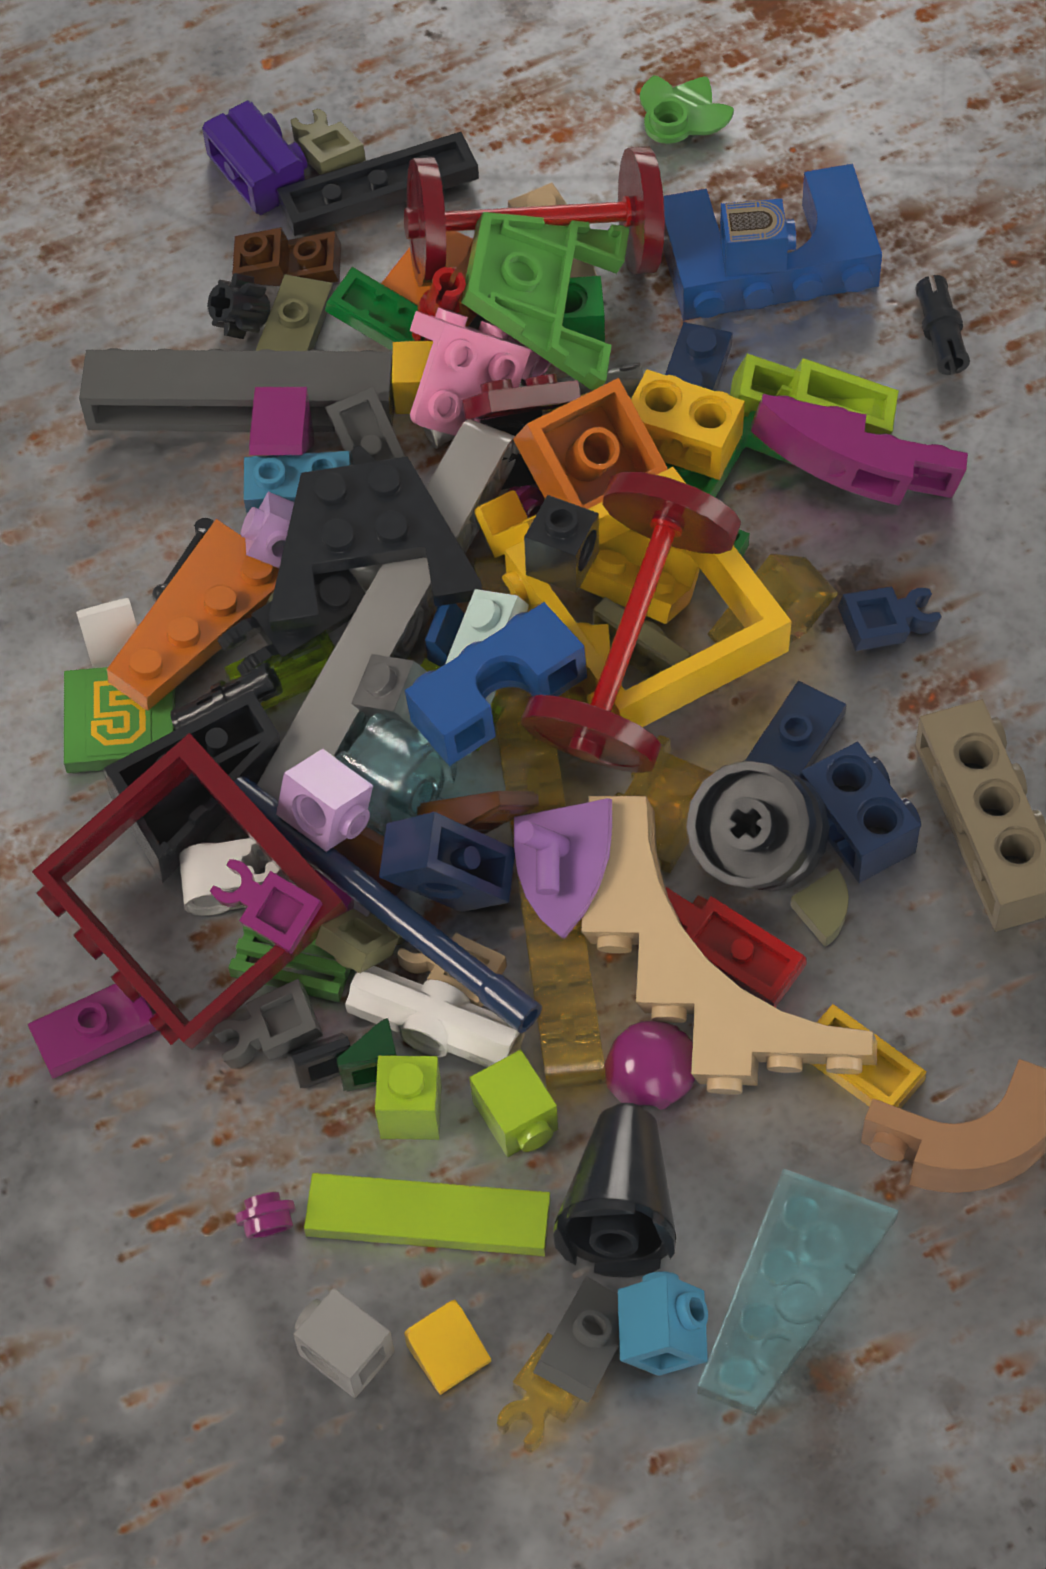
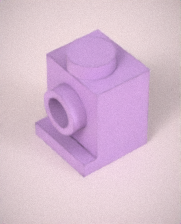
(267, 529)

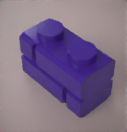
(253, 155)

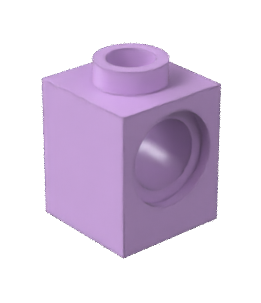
(324, 800)

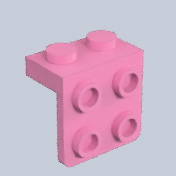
(458, 366)

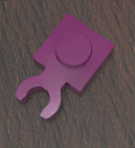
(274, 909)

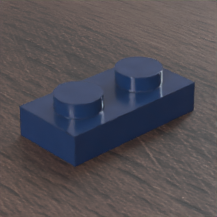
(700, 355)

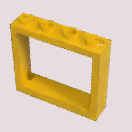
(761, 641)

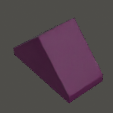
(281, 421)

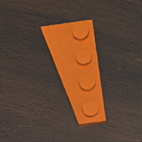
(181, 630)

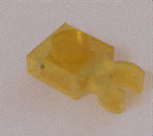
(538, 1401)

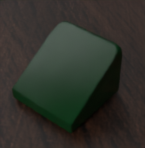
(360, 1061)

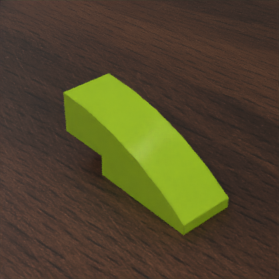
(815, 385)

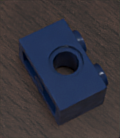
(447, 862)

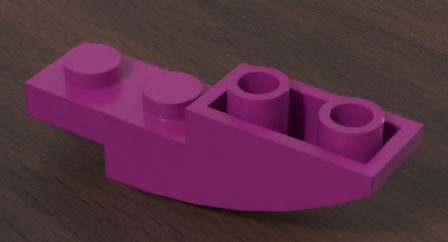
(839, 451)

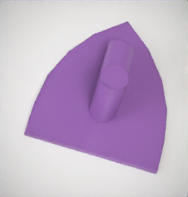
(563, 860)

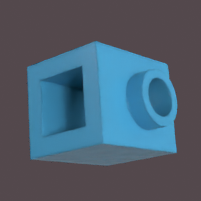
(662, 1324)

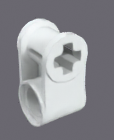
(206, 866)

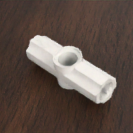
(432, 1017)

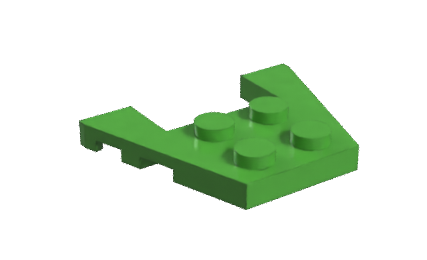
(522, 281)

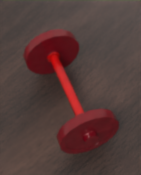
(638, 207)
(669, 516)

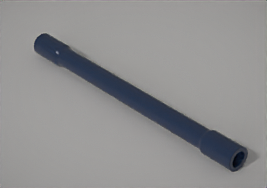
(491, 988)

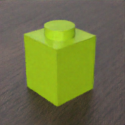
(408, 1097)
(514, 1104)

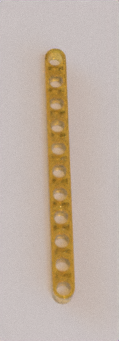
(557, 965)

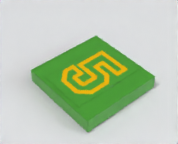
(105, 723)

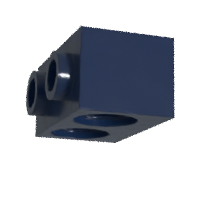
(868, 807)

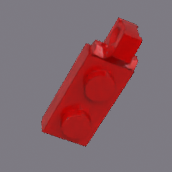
(740, 947)

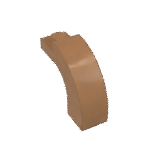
(969, 1153)

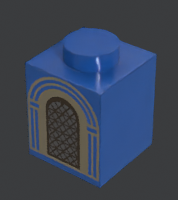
(755, 237)

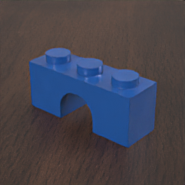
(528, 653)

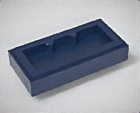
(799, 729)

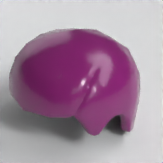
(650, 1064)

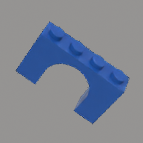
(835, 260)

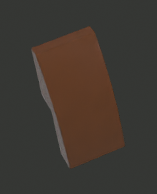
(271, 255)

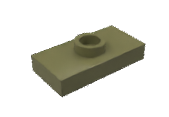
(296, 315)
(652, 650)

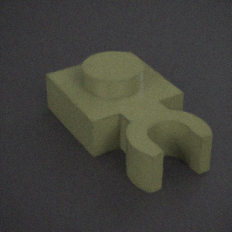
(327, 146)
(357, 940)

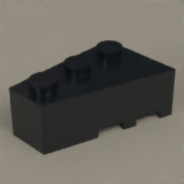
(237, 739)

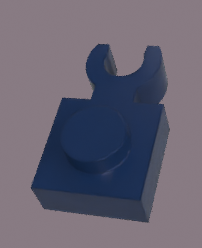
(880, 619)

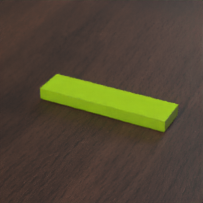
(428, 1214)

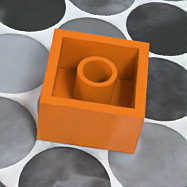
(586, 443)

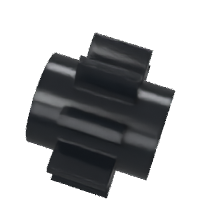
(238, 306)

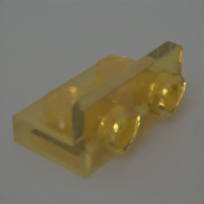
(669, 793)

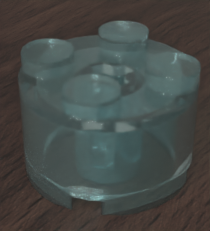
(398, 768)

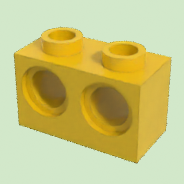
(689, 422)

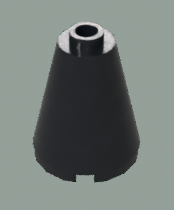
(619, 1198)

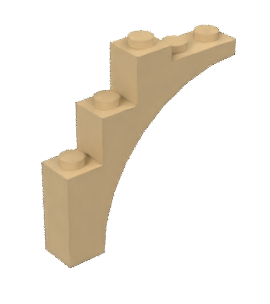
(676, 979)

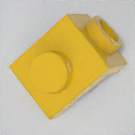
(503, 522)

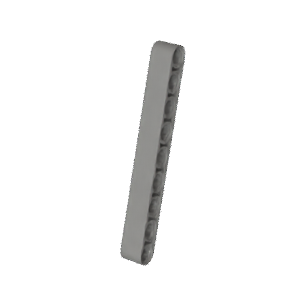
(394, 604)

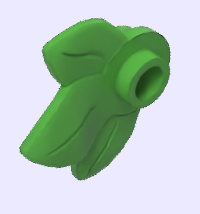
(681, 110)

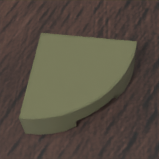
(823, 906)

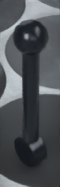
(201, 527)

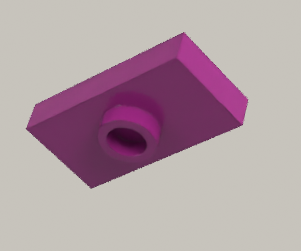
(90, 1029)

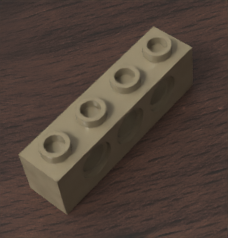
(966, 735)

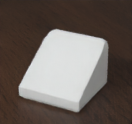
(106, 630)

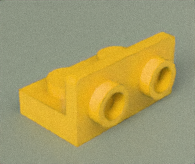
(617, 568)

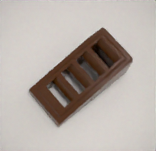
(484, 810)

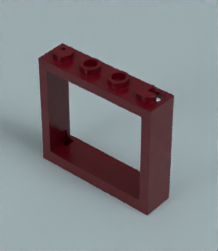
(118, 817)

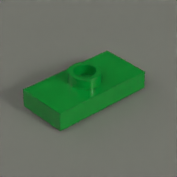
(372, 309)

